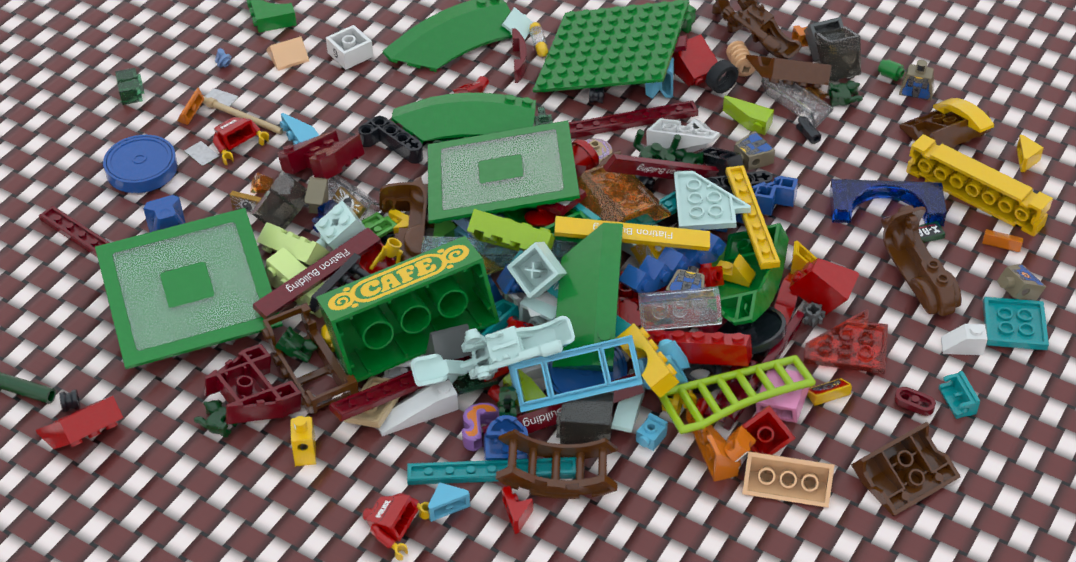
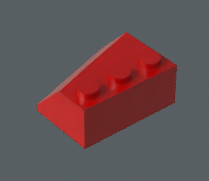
(81, 424)

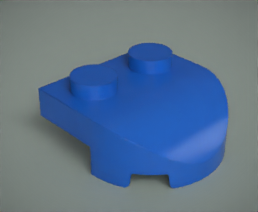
(494, 448)

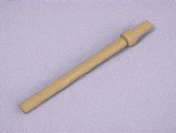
(213, 103)

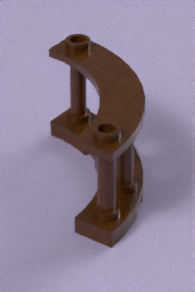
(555, 487)

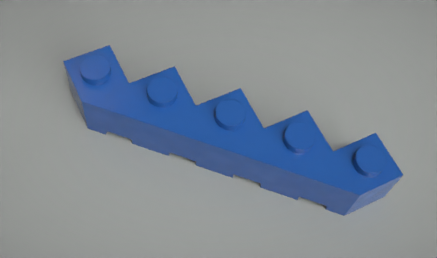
(780, 191)
(657, 273)

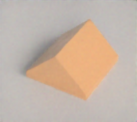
(288, 53)

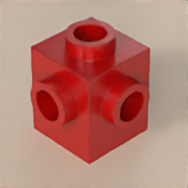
(713, 275)

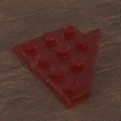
(851, 346)

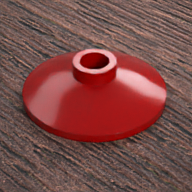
(539, 217)

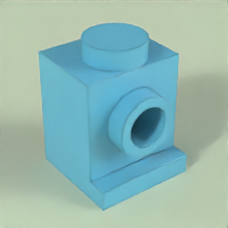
(651, 432)

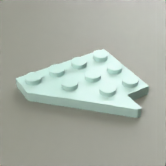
(704, 203)

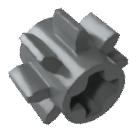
(813, 314)

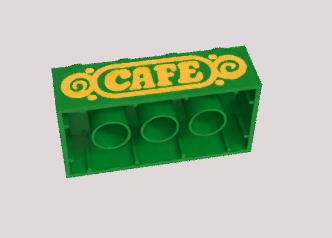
(394, 310)

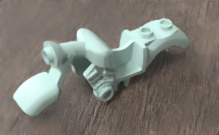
(495, 351)

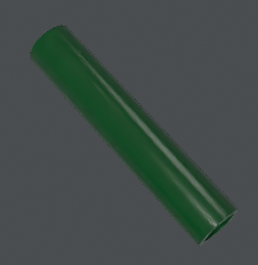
(27, 388)

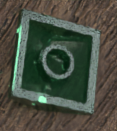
(465, 385)

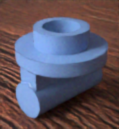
(222, 59)

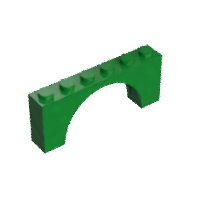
(271, 16)

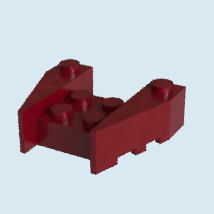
(322, 154)
(249, 391)

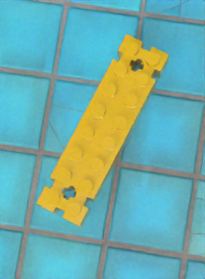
(979, 185)

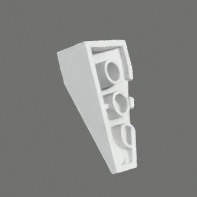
(665, 129)
(421, 406)

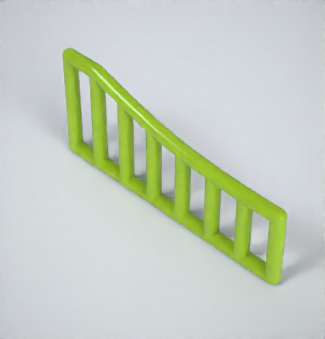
(739, 374)

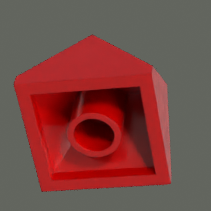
(768, 431)

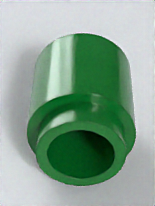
(891, 69)

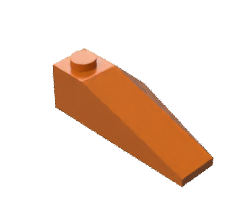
(712, 449)

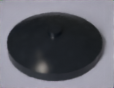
(764, 331)

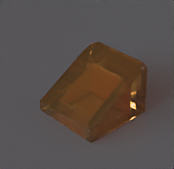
(817, 92)
(260, 183)

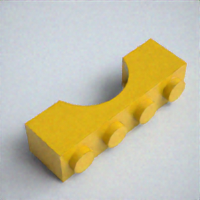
(657, 373)

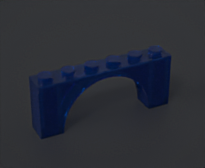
(848, 194)

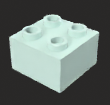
(536, 270)

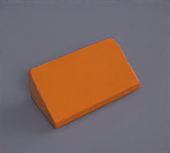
(191, 107)
(1002, 240)

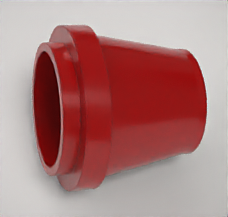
(584, 154)

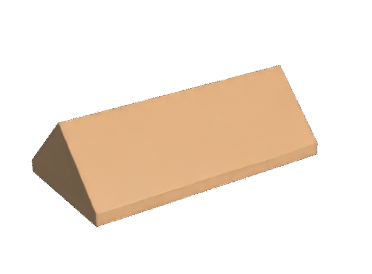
(788, 479)

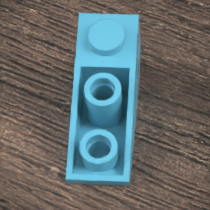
(297, 130)

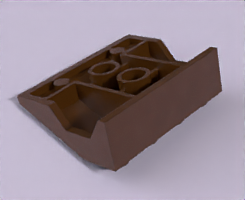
(791, 71)
(944, 128)
(906, 470)

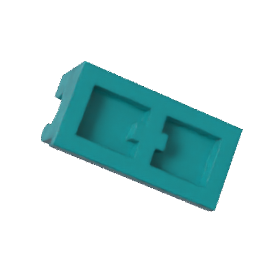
(959, 395)

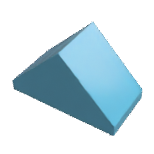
(447, 500)

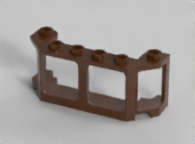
(346, 383)

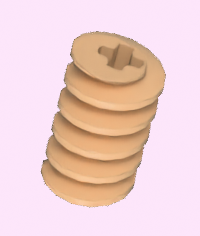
(737, 55)

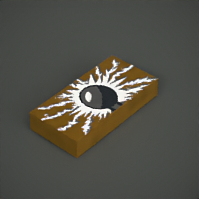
(343, 195)
(242, 200)

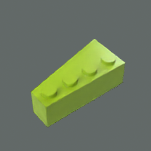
(506, 232)

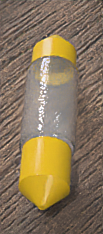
(538, 39)

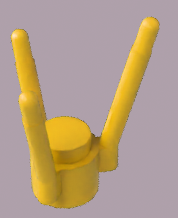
(391, 249)

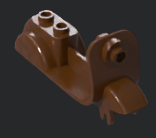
(412, 198)
(925, 275)

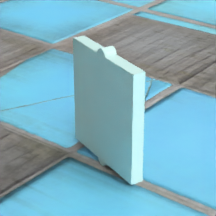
(519, 21)

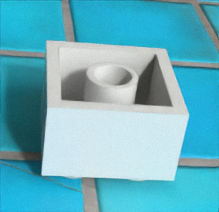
(349, 47)

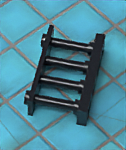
(339, 278)

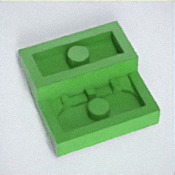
(379, 224)

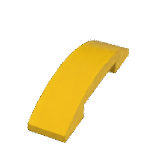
(976, 117)

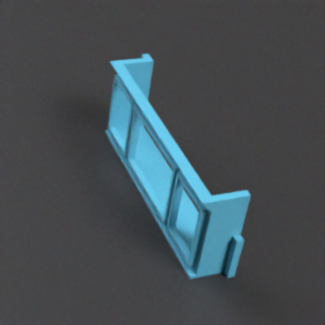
(607, 387)

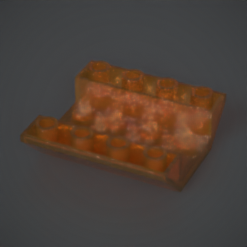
(618, 196)

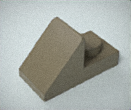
(316, 193)

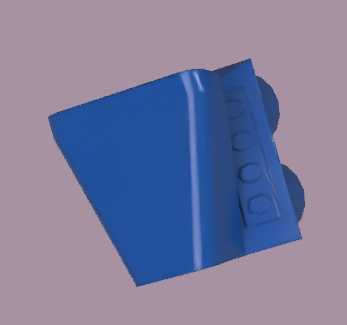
(164, 213)

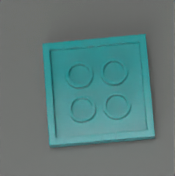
(1015, 323)

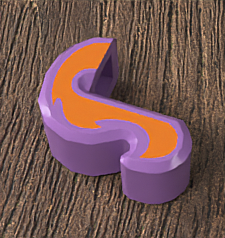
(473, 418)

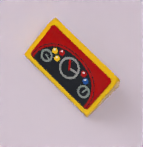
(829, 391)

